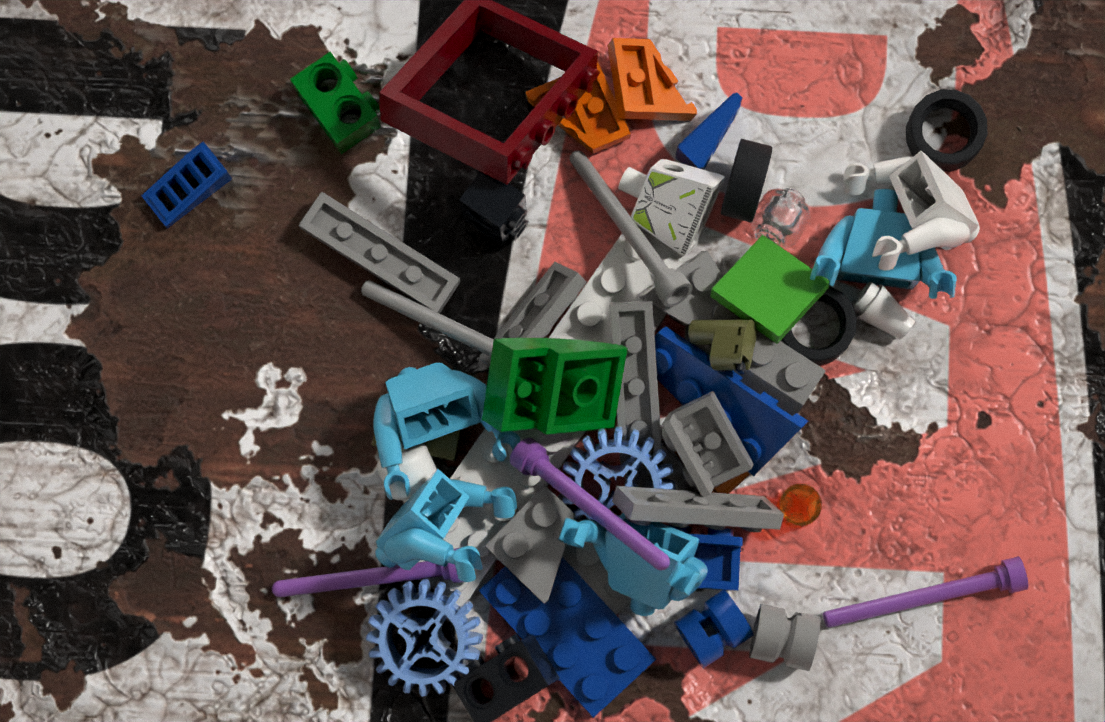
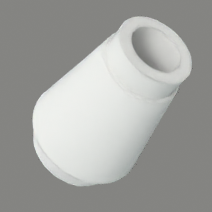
(882, 311)

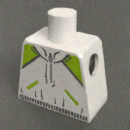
(672, 201)

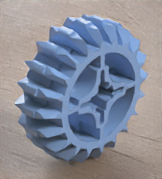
(604, 471)
(440, 649)

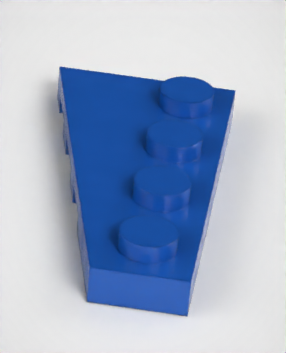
(755, 416)

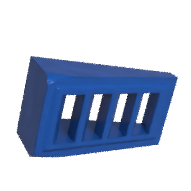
(704, 140)
(187, 164)

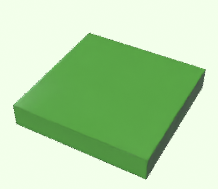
(769, 289)

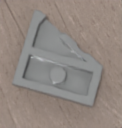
(703, 276)
(531, 543)

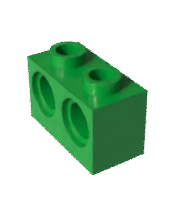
(331, 105)

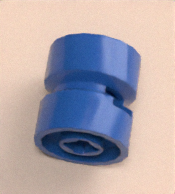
(726, 620)

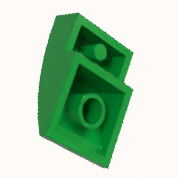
(553, 384)

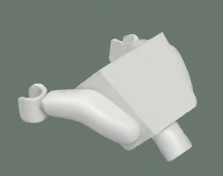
(930, 200)

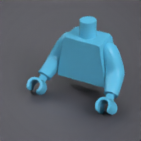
(850, 246)
(427, 406)
(427, 516)
(631, 573)

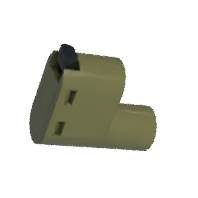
(730, 340)

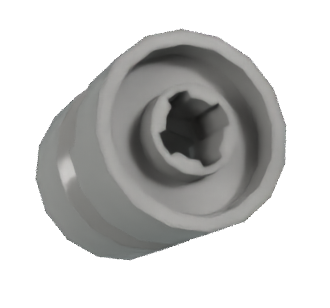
(785, 637)

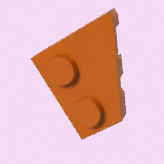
(644, 84)
(595, 118)

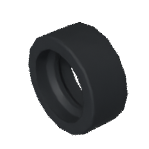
(956, 101)
(746, 180)
(847, 330)

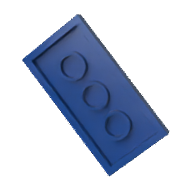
(577, 633)

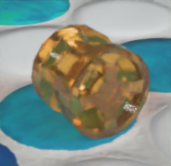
(795, 508)

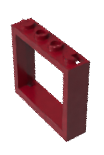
(499, 160)

